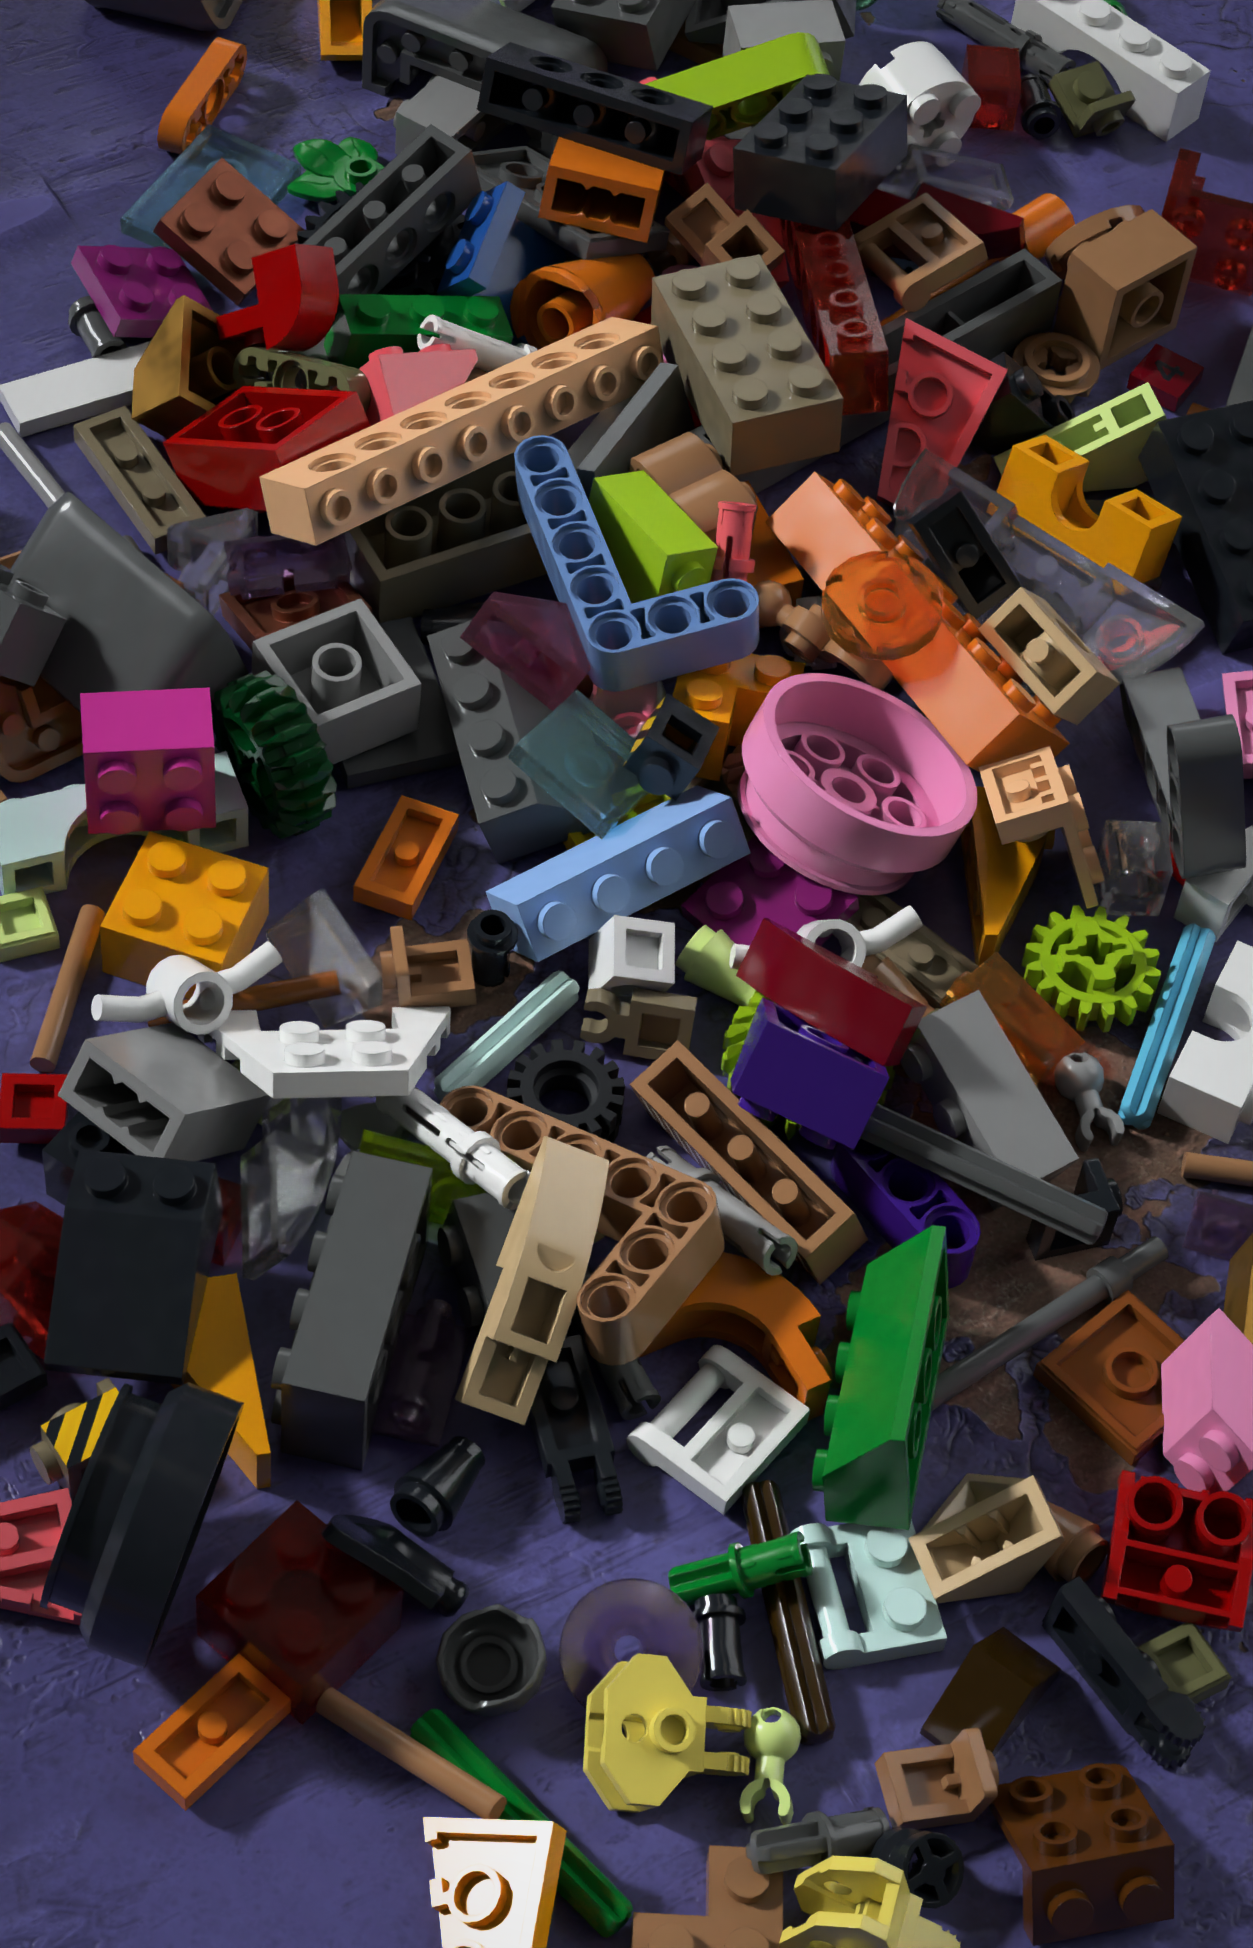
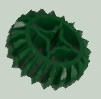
(274, 753)

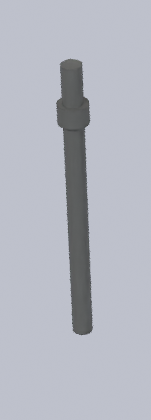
(1103, 1283)

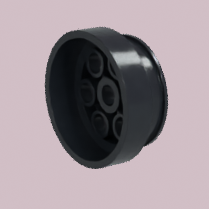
(140, 1516)

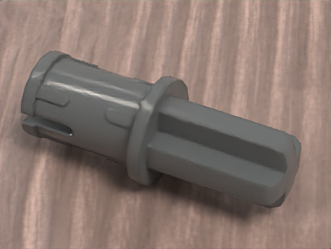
(815, 1840)

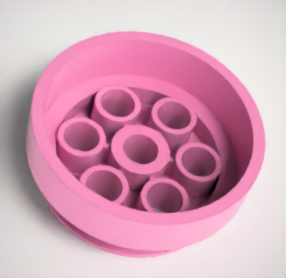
(851, 784)

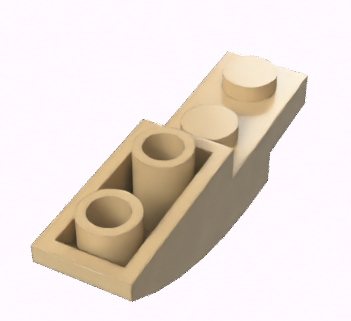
(539, 1281)

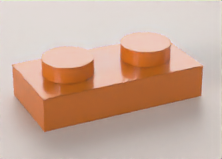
(406, 857)
(212, 1731)

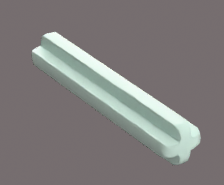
(510, 1035)

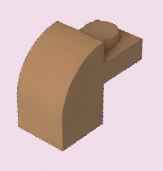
(717, 234)

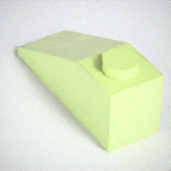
(1109, 438)

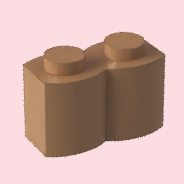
(694, 479)

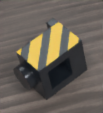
(660, 762)

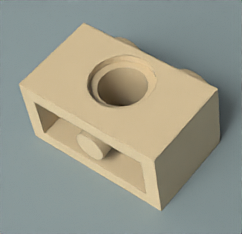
(1048, 656)

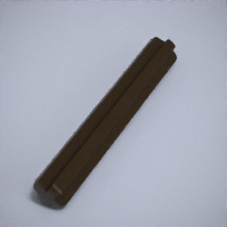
(790, 1622)

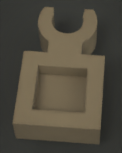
(647, 1023)

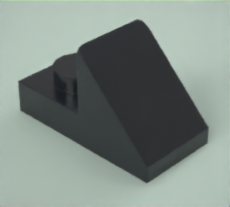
(963, 553)

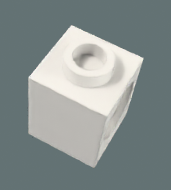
(631, 955)

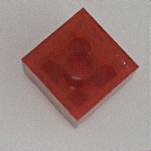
(299, 1610)

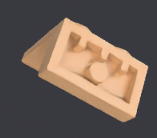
(1035, 797)

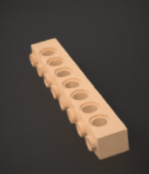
(459, 431)

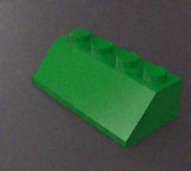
(886, 1386)

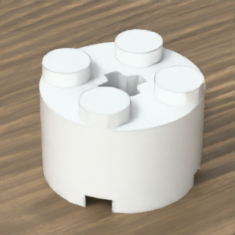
(937, 95)

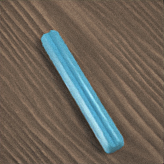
(1166, 1026)

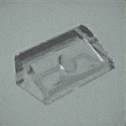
(319, 940)

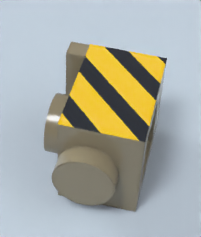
(71, 1438)

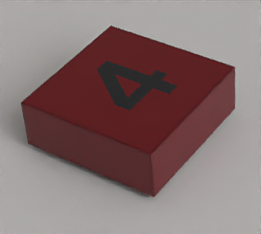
(1168, 374)

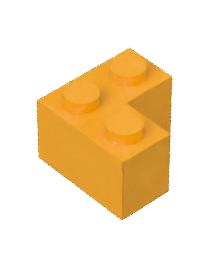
(730, 699)

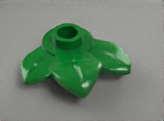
(333, 168)

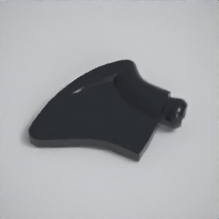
(399, 1560)

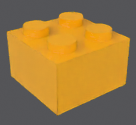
(183, 904)

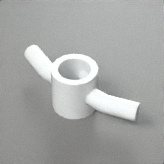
(854, 943)
(174, 977)

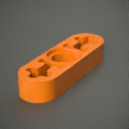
(202, 95)

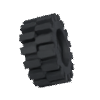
(572, 1072)

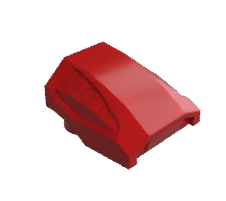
(1182, 1561)

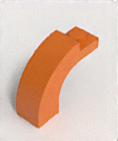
(764, 1318)

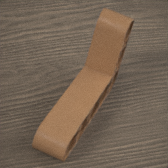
(659, 1215)

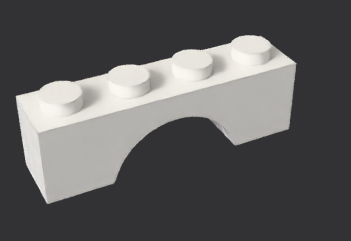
(1161, 77)

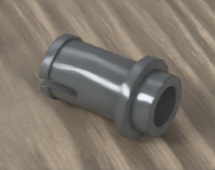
(90, 326)

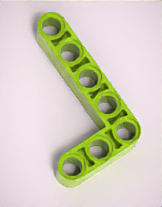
(748, 82)

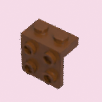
(1086, 1852)

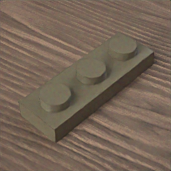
(136, 475)

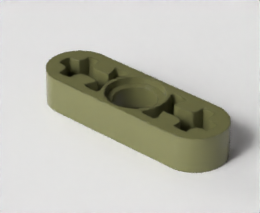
(286, 364)

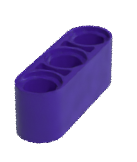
(877, 1181)

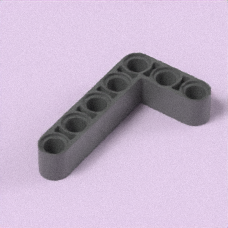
(1190, 771)

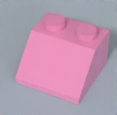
(1209, 1406)

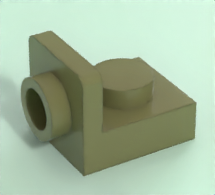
(1089, 100)

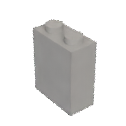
(164, 1094)

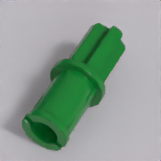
(743, 1569)

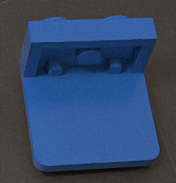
(496, 250)

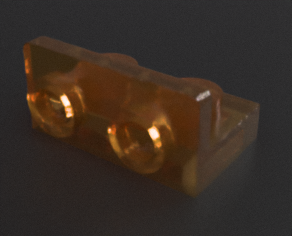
(1026, 1018)

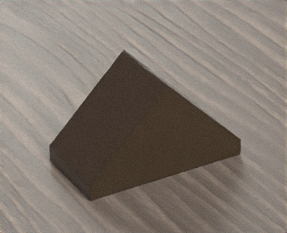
(991, 1691)

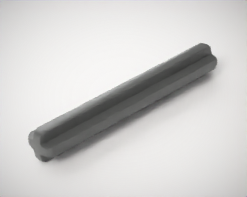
(985, 1175)

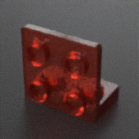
(1215, 224)

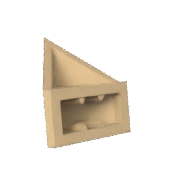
(987, 1538)

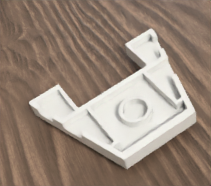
(334, 1063)

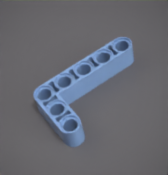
(624, 640)

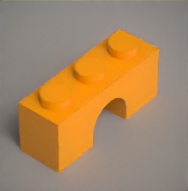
(1048, 492)

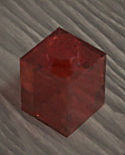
(997, 81)

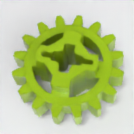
(1091, 967)

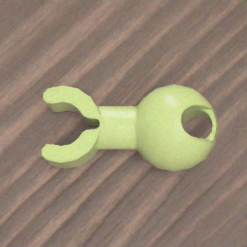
(771, 1747)

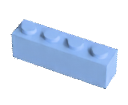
(621, 872)

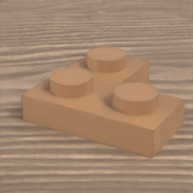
(740, 1909)

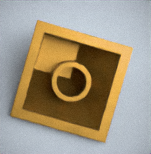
(183, 369)

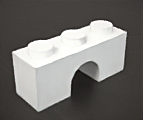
(1212, 1077)

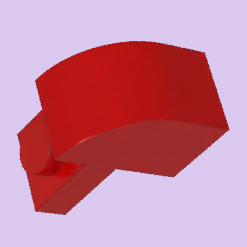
(295, 300)

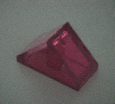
(531, 644)

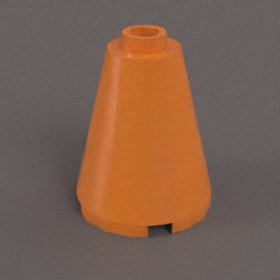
(578, 294)

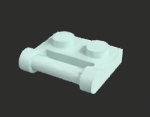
(889, 1589)

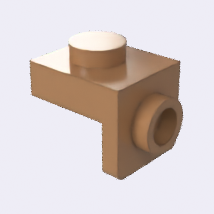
(429, 972)
(939, 1782)

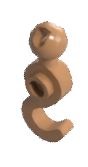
(809, 637)

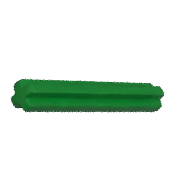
(578, 1878)

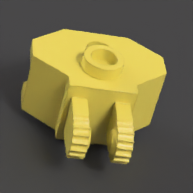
(660, 1735)
(862, 1910)

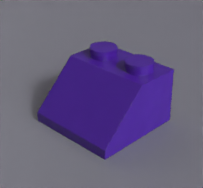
(806, 1078)

